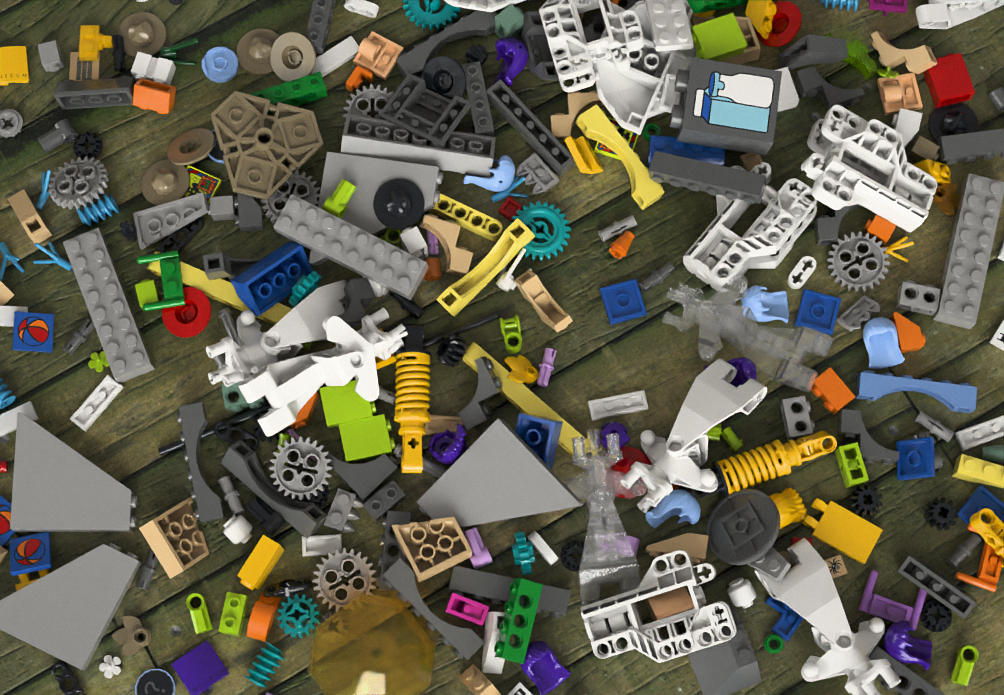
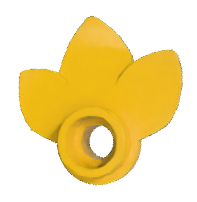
(522, 370)

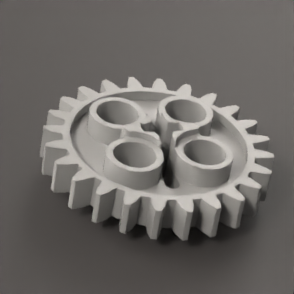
(366, 96)
(78, 182)
(312, 195)
(866, 276)
(297, 485)
(335, 564)

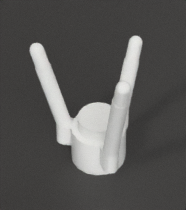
(505, 280)

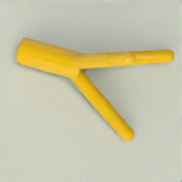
(895, 246)

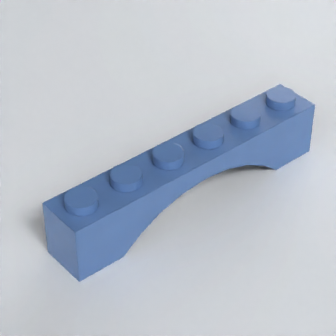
(956, 397)

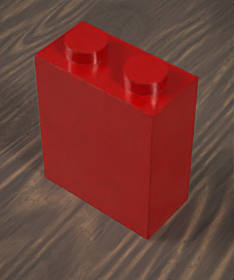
(949, 81)

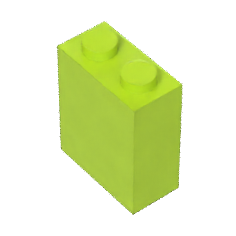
(718, 38)
(345, 405)
(366, 439)

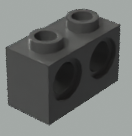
(384, 500)

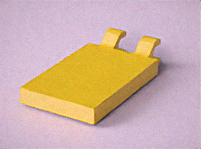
(843, 530)

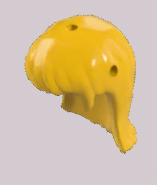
(789, 506)

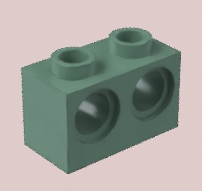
(509, 22)
(237, 405)

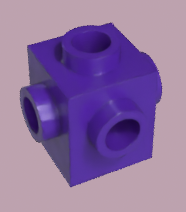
(610, 428)

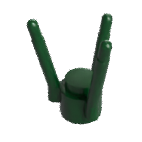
(170, 52)

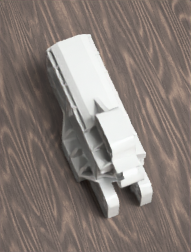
(576, 51)
(867, 169)
(753, 250)
(647, 637)

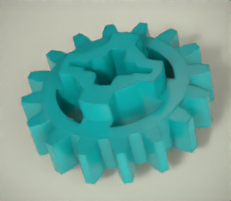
(304, 287)
(523, 553)
(294, 612)

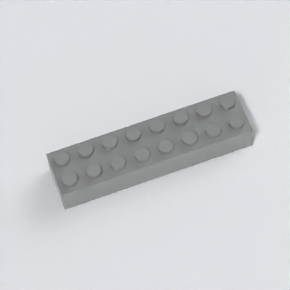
(387, 141)
(351, 247)
(969, 251)
(108, 305)

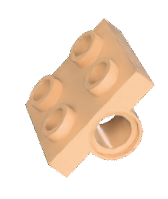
(378, 55)
(899, 93)

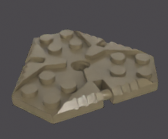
(259, 166)

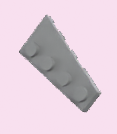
(165, 219)
(772, 564)

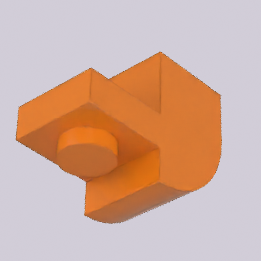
(262, 617)

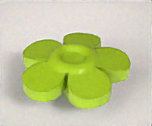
(887, 72)
(98, 361)

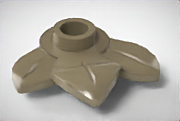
(130, 636)

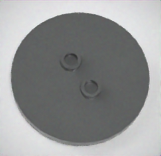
(743, 527)

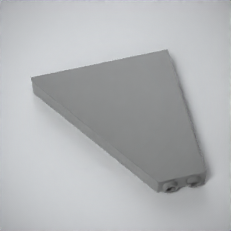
(368, 176)
(497, 482)
(62, 489)
(72, 605)

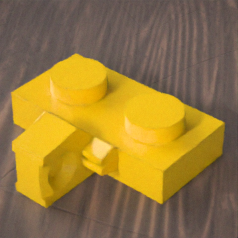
(92, 42)

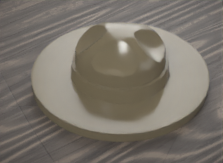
(142, 33)
(255, 51)
(292, 56)
(191, 146)
(165, 182)

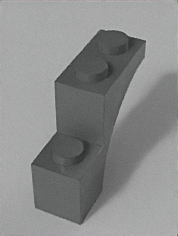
(811, 83)
(827, 227)
(222, 266)
(358, 297)
(488, 386)
(851, 426)

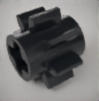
(476, 54)

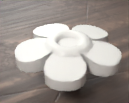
(110, 666)

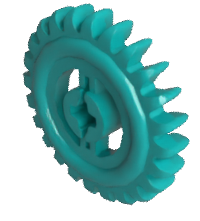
(428, 18)
(553, 242)

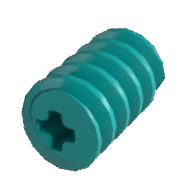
(265, 665)

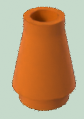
(621, 245)

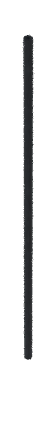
(255, 413)

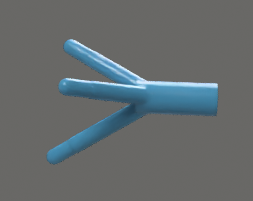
(44, 195)
(500, 195)
(8, 256)
(56, 258)

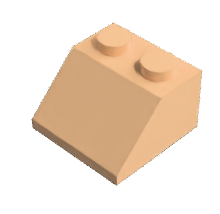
(669, 603)

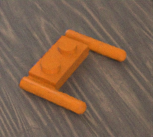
(988, 569)

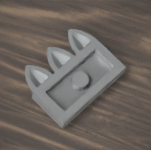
(537, 173)
(857, 313)
(342, 510)

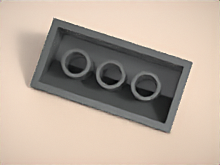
(95, 93)

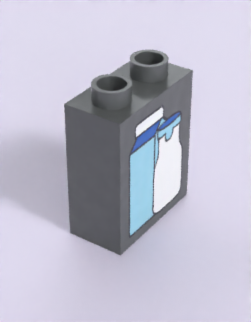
(727, 106)

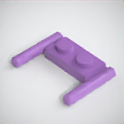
(889, 609)

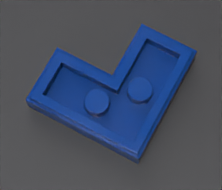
(788, 620)

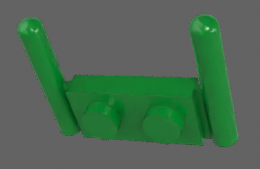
(171, 279)

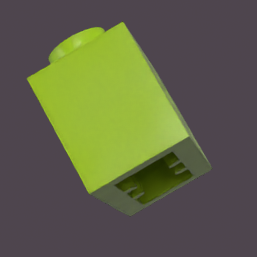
(851, 465)
(234, 614)

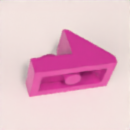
(467, 609)

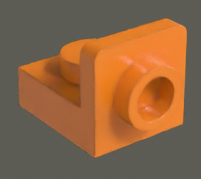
(356, 78)

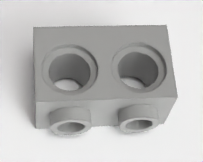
(918, 303)
(791, 418)

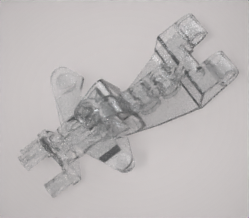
(772, 349)
(606, 550)

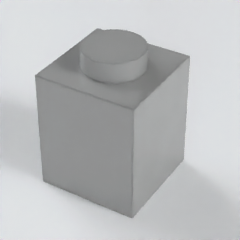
(51, 56)
(222, 208)

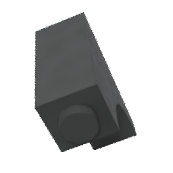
(813, 50)
(365, 477)

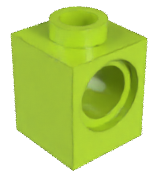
(147, 292)

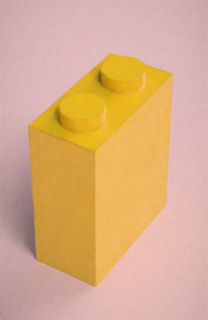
(260, 563)

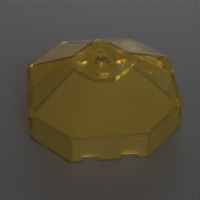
(343, 646)

